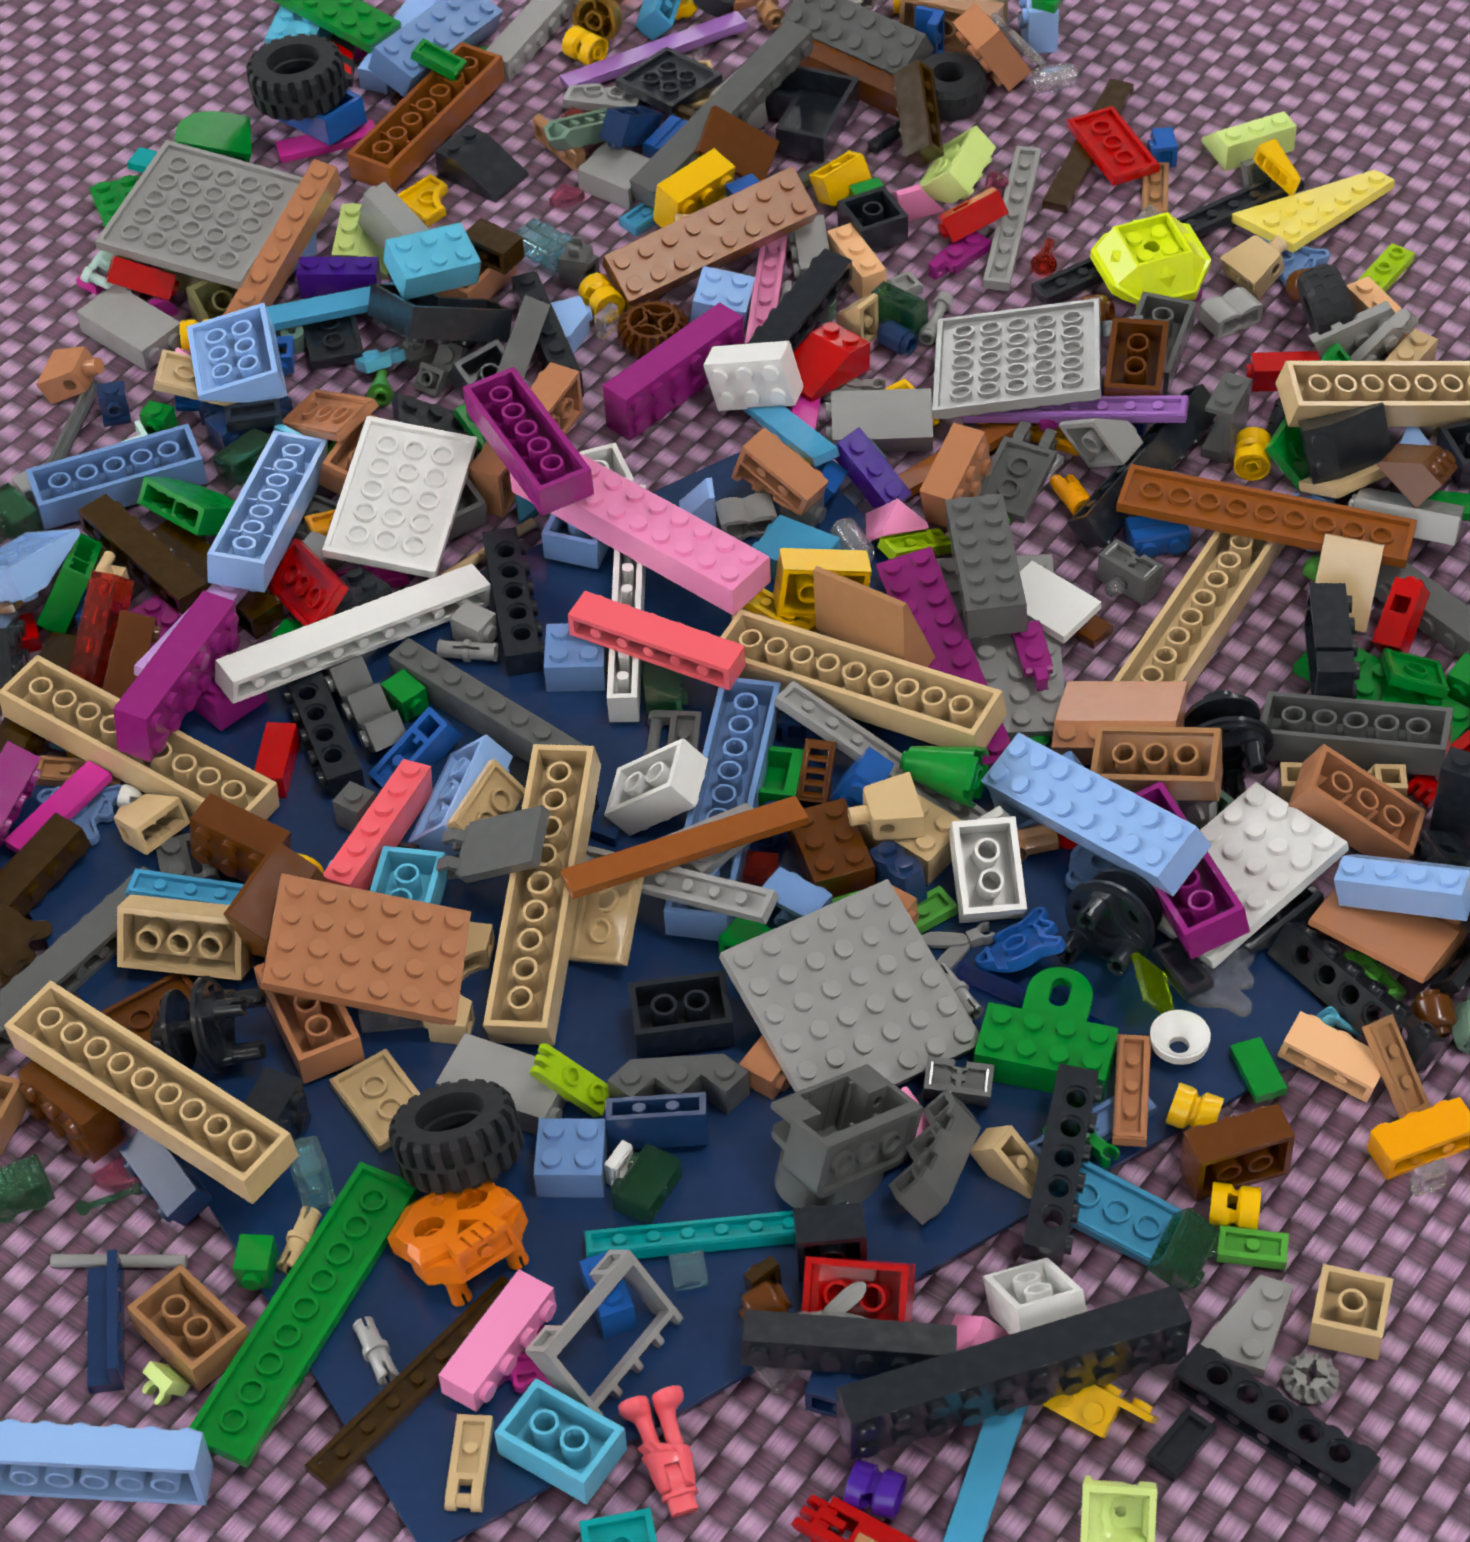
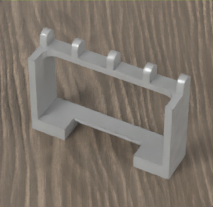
(554, 1338)

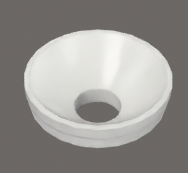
(1180, 1027)

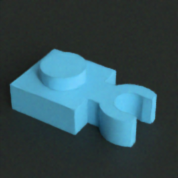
(375, 360)

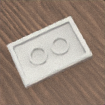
(1056, 602)

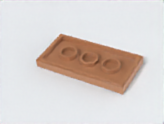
(329, 414)

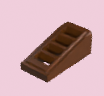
(802, 793)

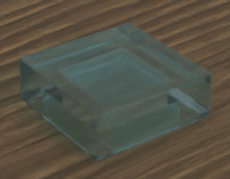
(688, 1270)

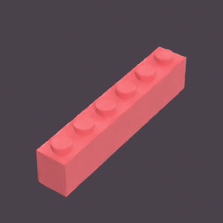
(657, 640)
(382, 825)

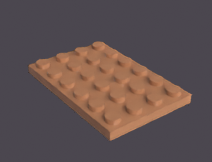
(366, 950)

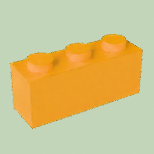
(1420, 1137)

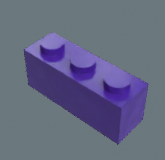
(336, 274)
(870, 470)

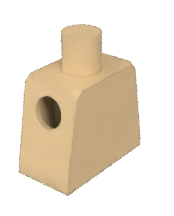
(1255, 264)
(890, 809)
(151, 821)

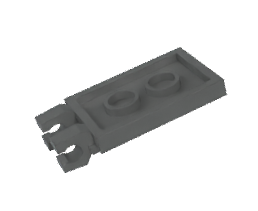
(1021, 470)
(496, 845)

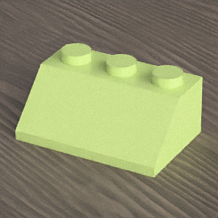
(1241, 141)
(960, 167)
(353, 240)

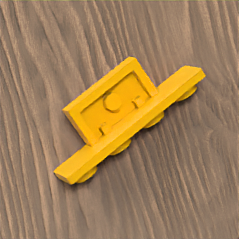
(1098, 1407)

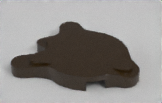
(15, 937)

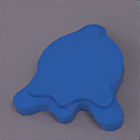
(1022, 944)

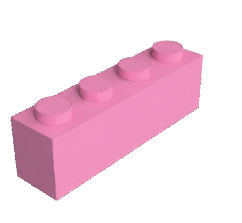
(498, 1341)

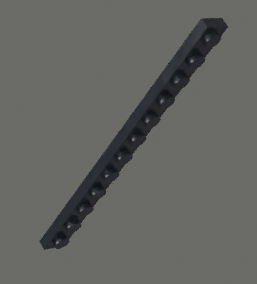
(1202, 221)

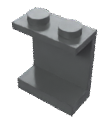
(1231, 403)

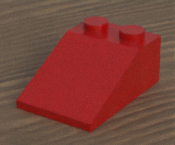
(830, 359)
(887, 1293)

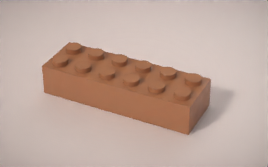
(561, 395)

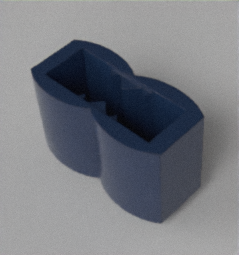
(900, 869)

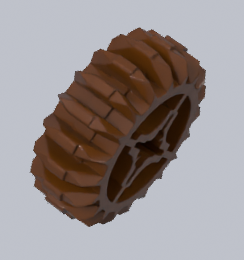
(649, 325)

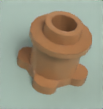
(770, 14)

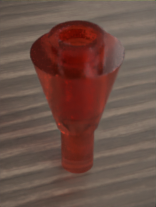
(1044, 261)

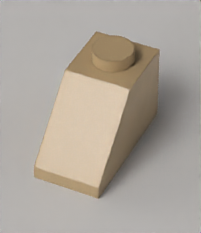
(861, 317)
(1007, 1159)

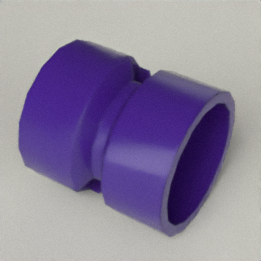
(875, 1489)

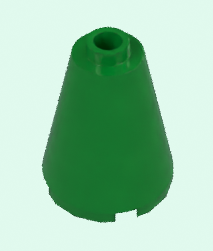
(948, 770)

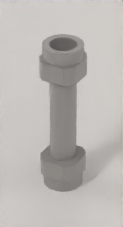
(941, 304)

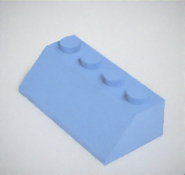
(452, 786)
(1404, 886)

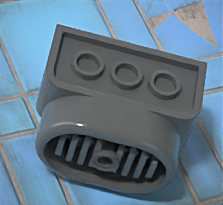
(842, 1137)

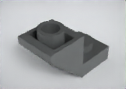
(433, 377)

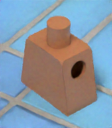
(68, 373)

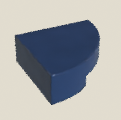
(604, 829)

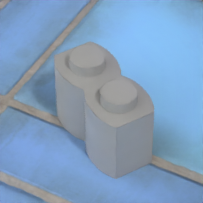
(1230, 312)
(745, 515)

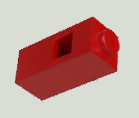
(972, 215)
(142, 278)
(1267, 366)
(1401, 614)
(279, 754)

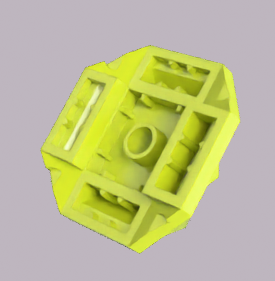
(1151, 257)

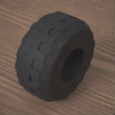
(958, 84)
(1324, 298)

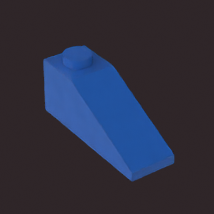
(423, 743)

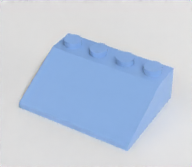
(237, 357)
(32, 561)

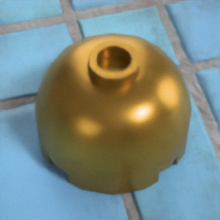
(598, 17)

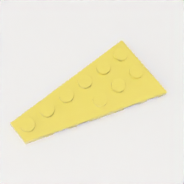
(1314, 211)

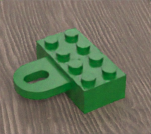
(1034, 1039)

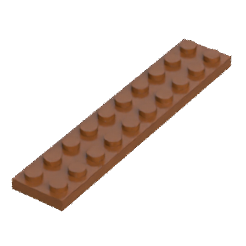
(1260, 513)

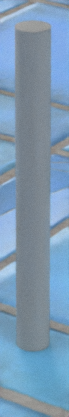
(127, 1260)

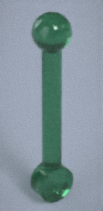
(84, 1207)

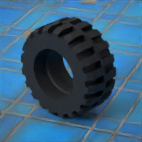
(296, 77)
(456, 1136)

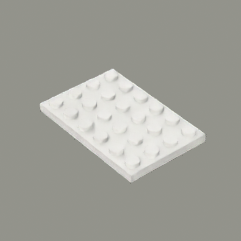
(400, 497)
(1266, 858)

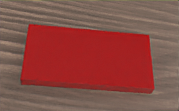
(1113, 145)
(307, 585)

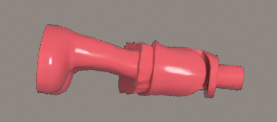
(669, 1462)

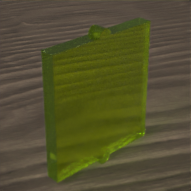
(1152, 984)

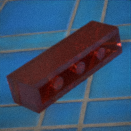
(104, 600)

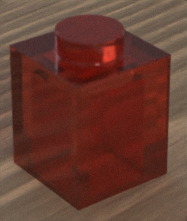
(759, 867)

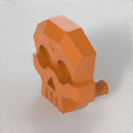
(460, 1236)

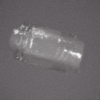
(1053, 78)
(852, 537)

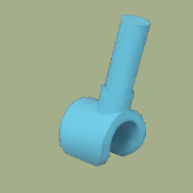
(1331, 1017)

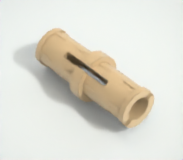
(298, 1237)

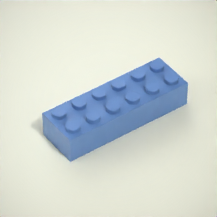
(442, 24)
(114, 470)

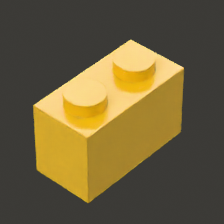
(833, 179)

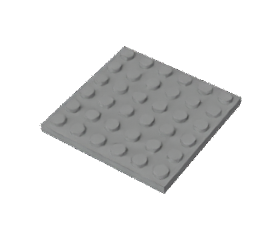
(199, 214)
(1017, 359)
(850, 992)

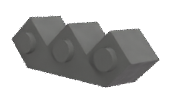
(364, 704)
(716, 1074)
(937, 1157)

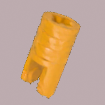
(1069, 491)

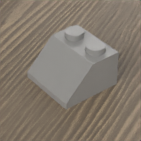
(1102, 440)

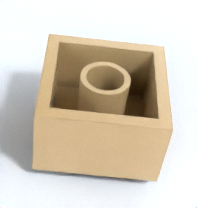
(1350, 1311)

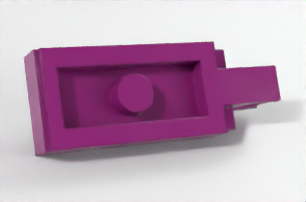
(959, 255)
(1033, 654)

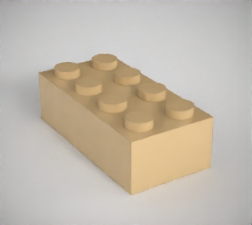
(179, 938)

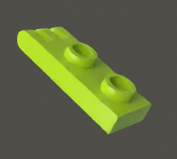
(1389, 266)
(906, 543)
(570, 1080)

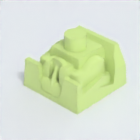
(1118, 1511)

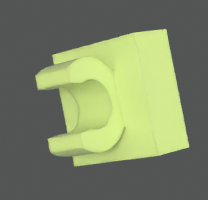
(166, 1380)

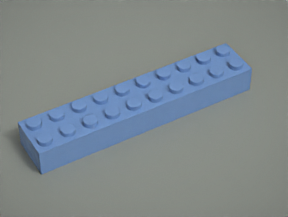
(736, 769)

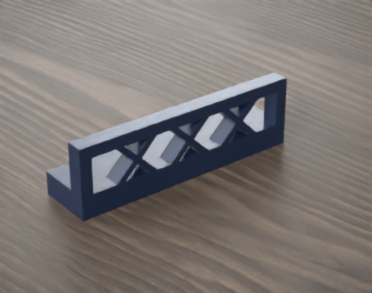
(106, 1326)

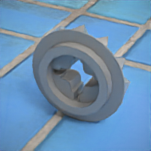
(1321, 1388)

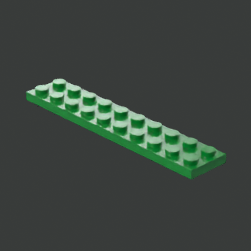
(302, 1314)

